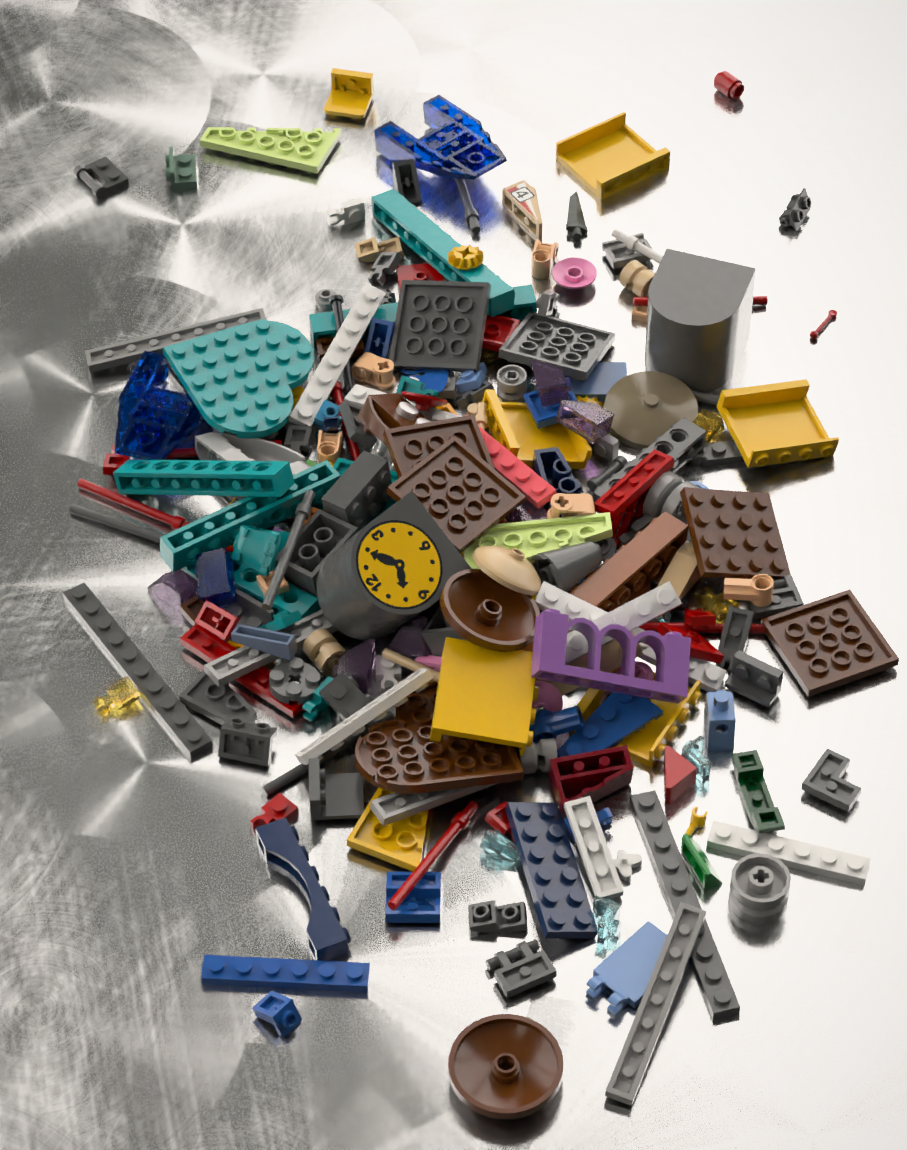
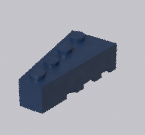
(554, 469)

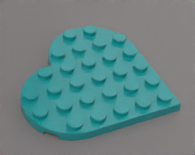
(244, 375)

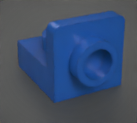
(278, 1011)

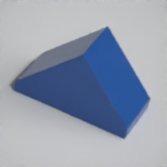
(380, 337)

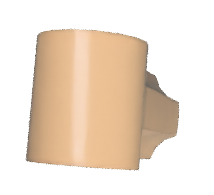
(757, 590)

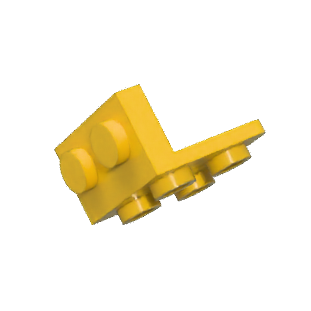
(349, 93)

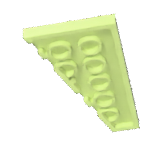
(277, 145)
(544, 534)

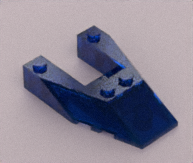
(452, 150)
(153, 418)

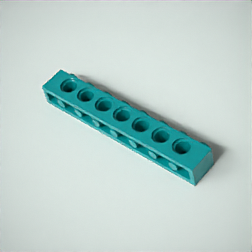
(204, 477)
(222, 526)

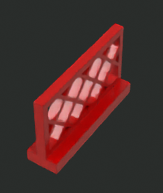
(629, 490)

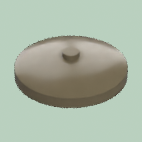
(647, 406)

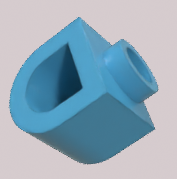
(327, 409)

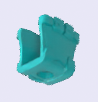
(258, 547)

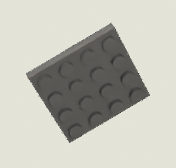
(440, 325)
(558, 343)

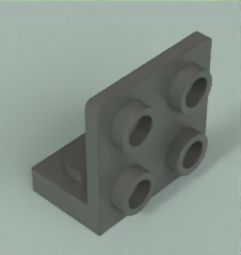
(334, 794)

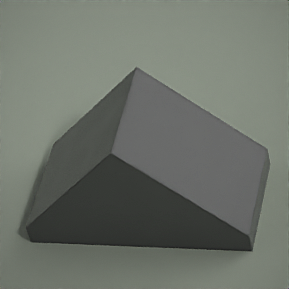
(406, 180)

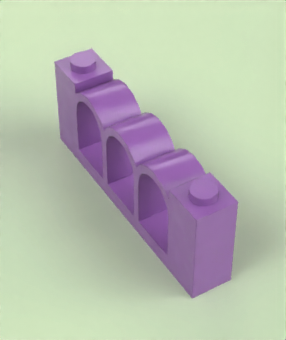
(671, 658)

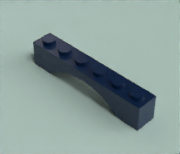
(281, 850)

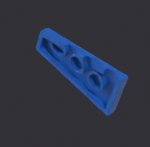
(611, 723)

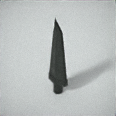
(575, 219)

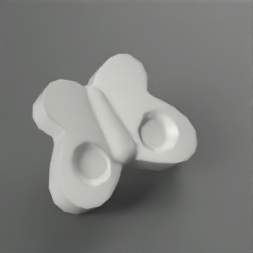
(625, 863)

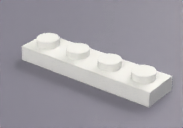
(593, 848)

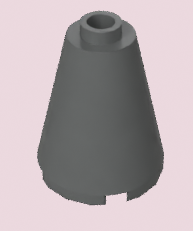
(568, 564)

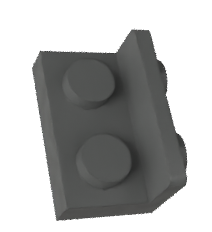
(354, 426)
(250, 610)
(754, 679)
(246, 741)

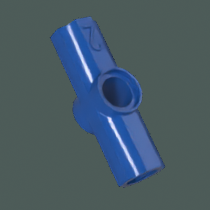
(550, 724)

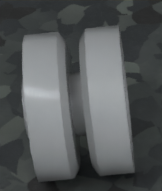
(665, 496)
(759, 888)

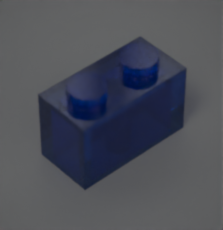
(215, 577)

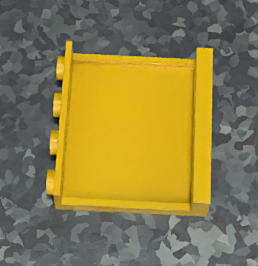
(610, 157)
(775, 423)
(516, 430)
(485, 695)
(649, 743)

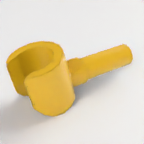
(696, 821)

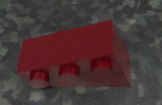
(590, 775)

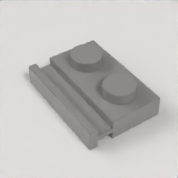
(620, 256)

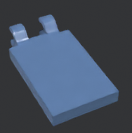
(600, 380)
(628, 969)

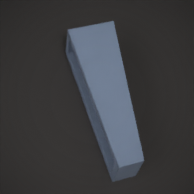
(266, 640)

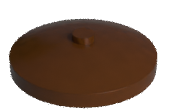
(488, 611)
(505, 1066)

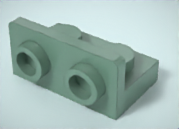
(181, 171)

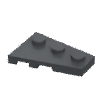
(215, 701)

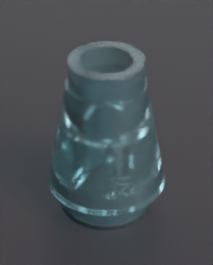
(500, 846)

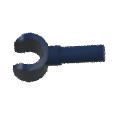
(330, 424)

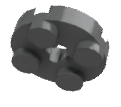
(294, 671)

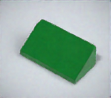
(699, 863)

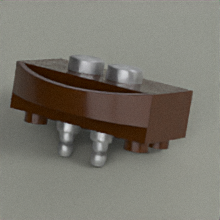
(387, 412)

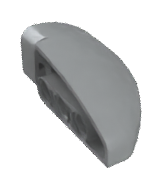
(228, 447)

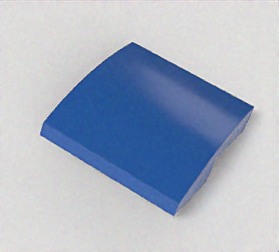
(420, 905)

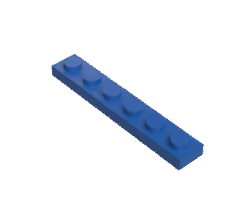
(285, 973)

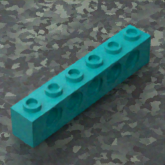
(291, 600)

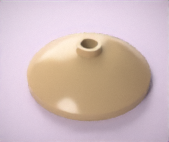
(508, 568)

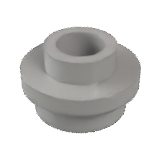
(322, 298)

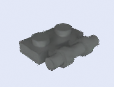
(523, 974)

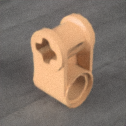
(543, 259)
(373, 369)
(329, 446)
(571, 505)

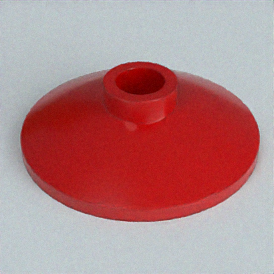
(422, 401)

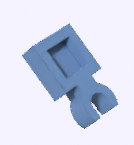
(471, 380)

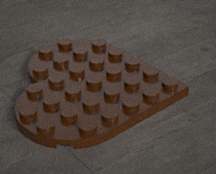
(405, 760)

